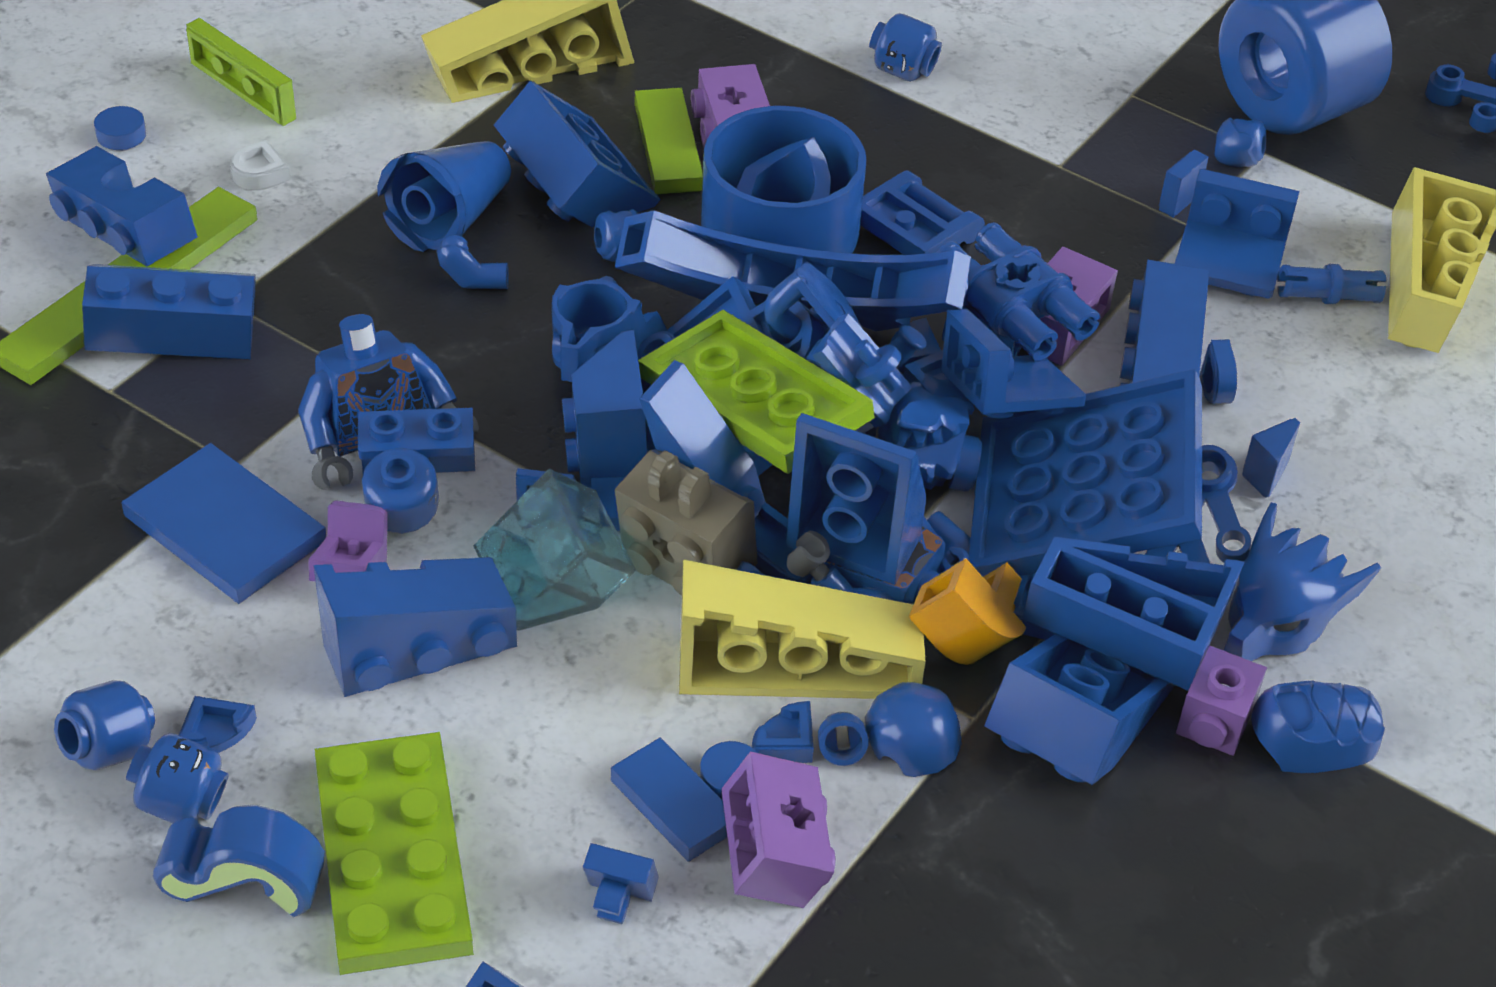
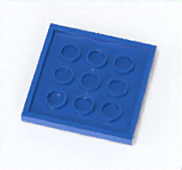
(1096, 473)

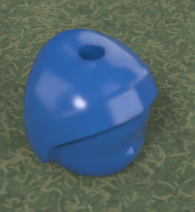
(1240, 142)
(608, 232)

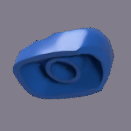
(1318, 725)

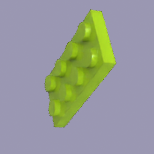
(758, 385)
(392, 853)

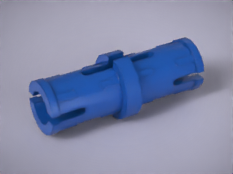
(1331, 283)

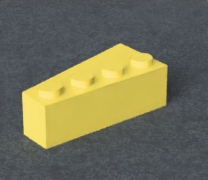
(525, 43)
(1436, 251)
(791, 638)

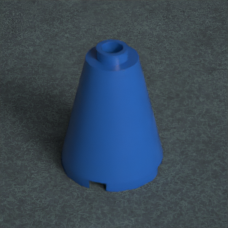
(441, 191)

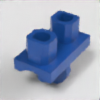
(860, 363)

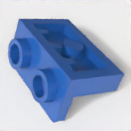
(438, 434)

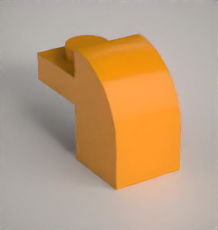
(967, 612)

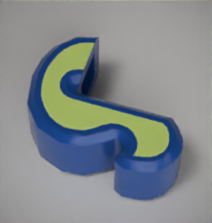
(242, 848)

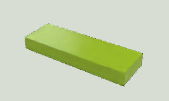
(241, 71)
(668, 141)

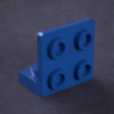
(1237, 232)
(995, 378)

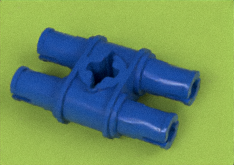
(1020, 290)

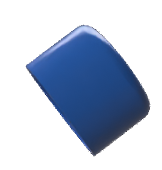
(1304, 59)
(785, 179)

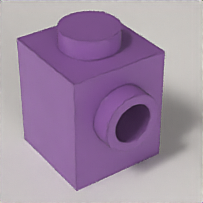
(1219, 713)

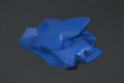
(590, 317)
(933, 424)
(1288, 585)

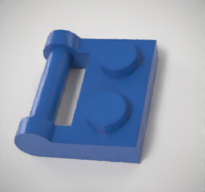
(915, 217)

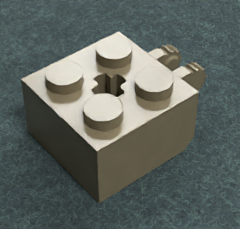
(682, 515)

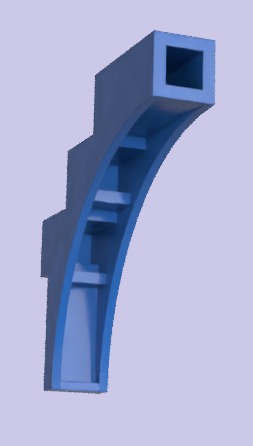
(878, 287)

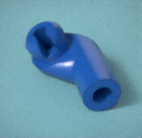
(466, 270)

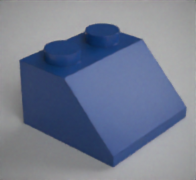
(606, 413)

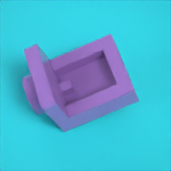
(354, 538)

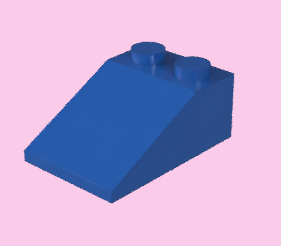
(856, 495)
(1074, 707)

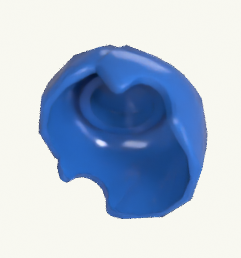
(914, 728)

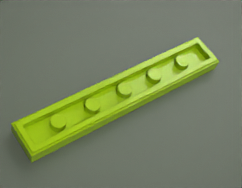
(59, 330)

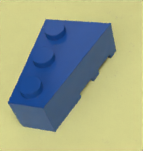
(1132, 605)
(411, 621)

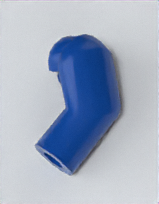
(955, 538)

